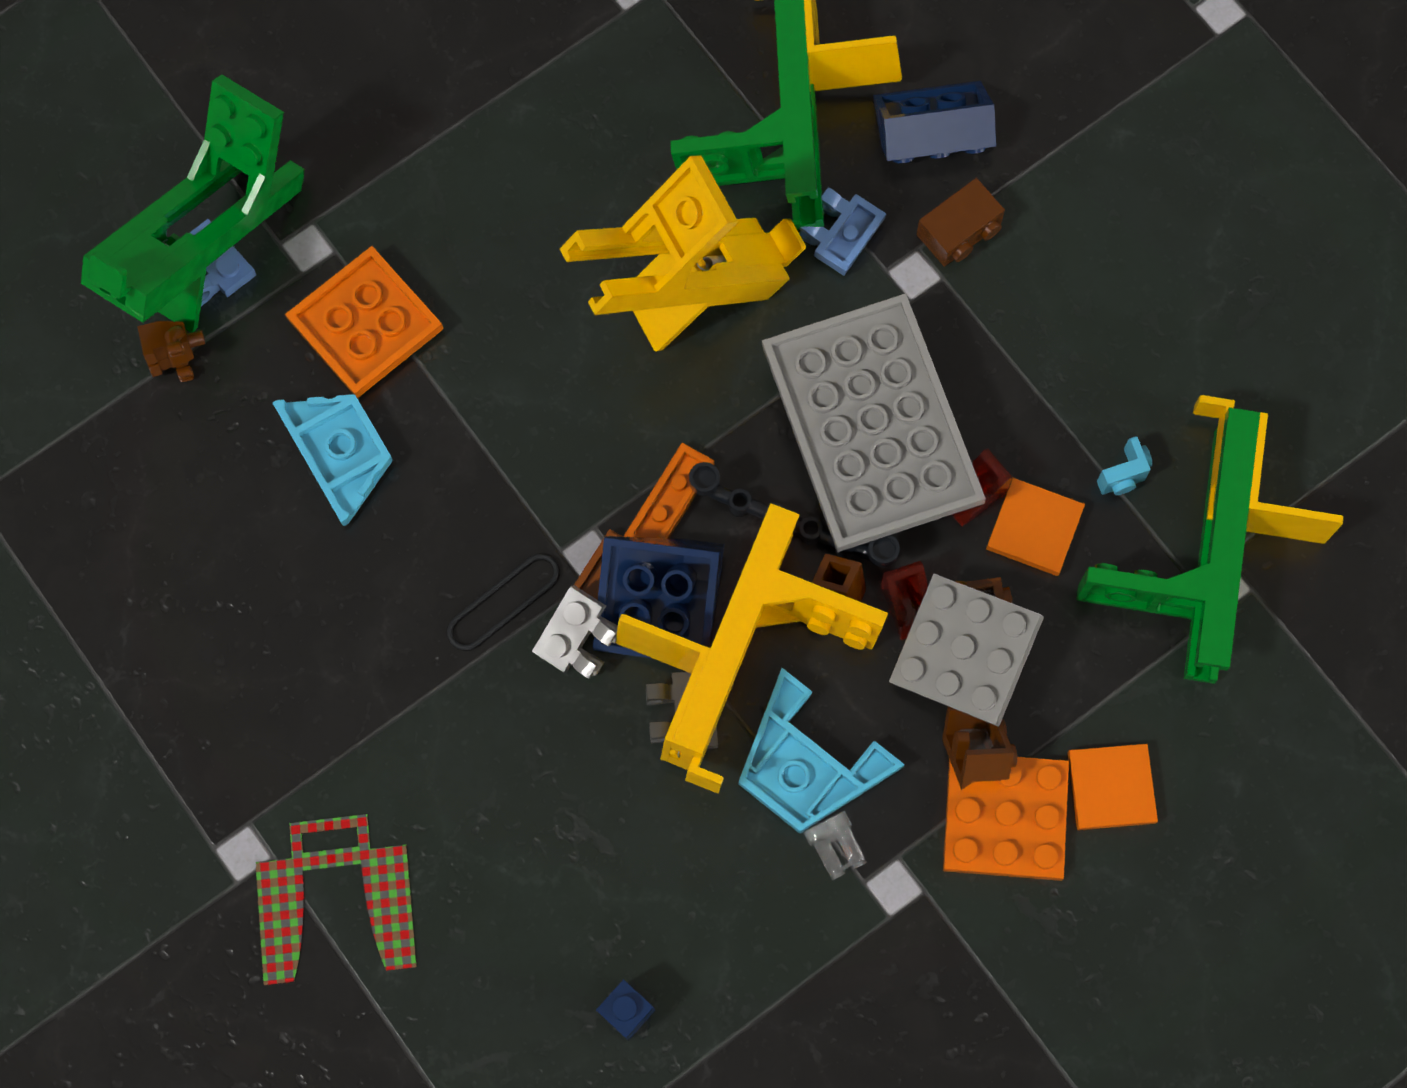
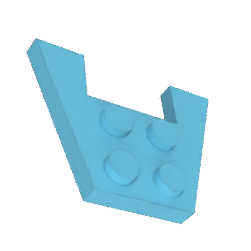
(796, 774)

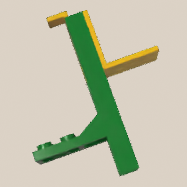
(802, 69)
(1231, 508)

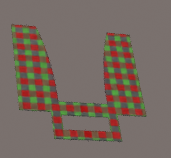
(282, 897)

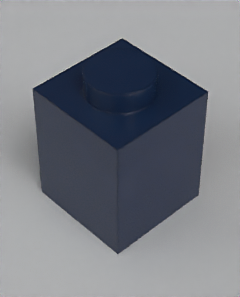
(625, 1010)

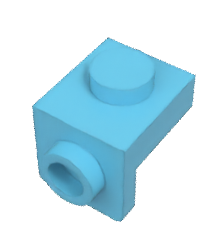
(1125, 476)

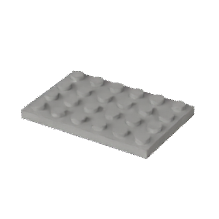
(872, 422)

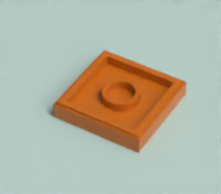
(1035, 527)
(1112, 787)

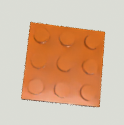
(364, 321)
(1009, 824)

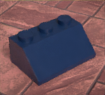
(935, 121)

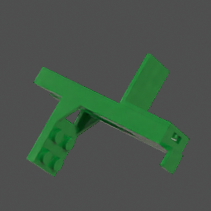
(157, 273)

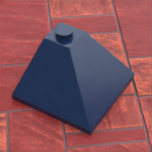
(662, 584)

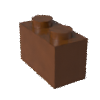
(961, 222)

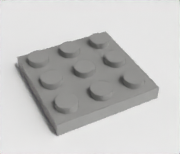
(966, 649)

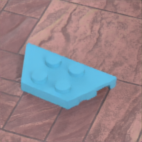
(338, 448)

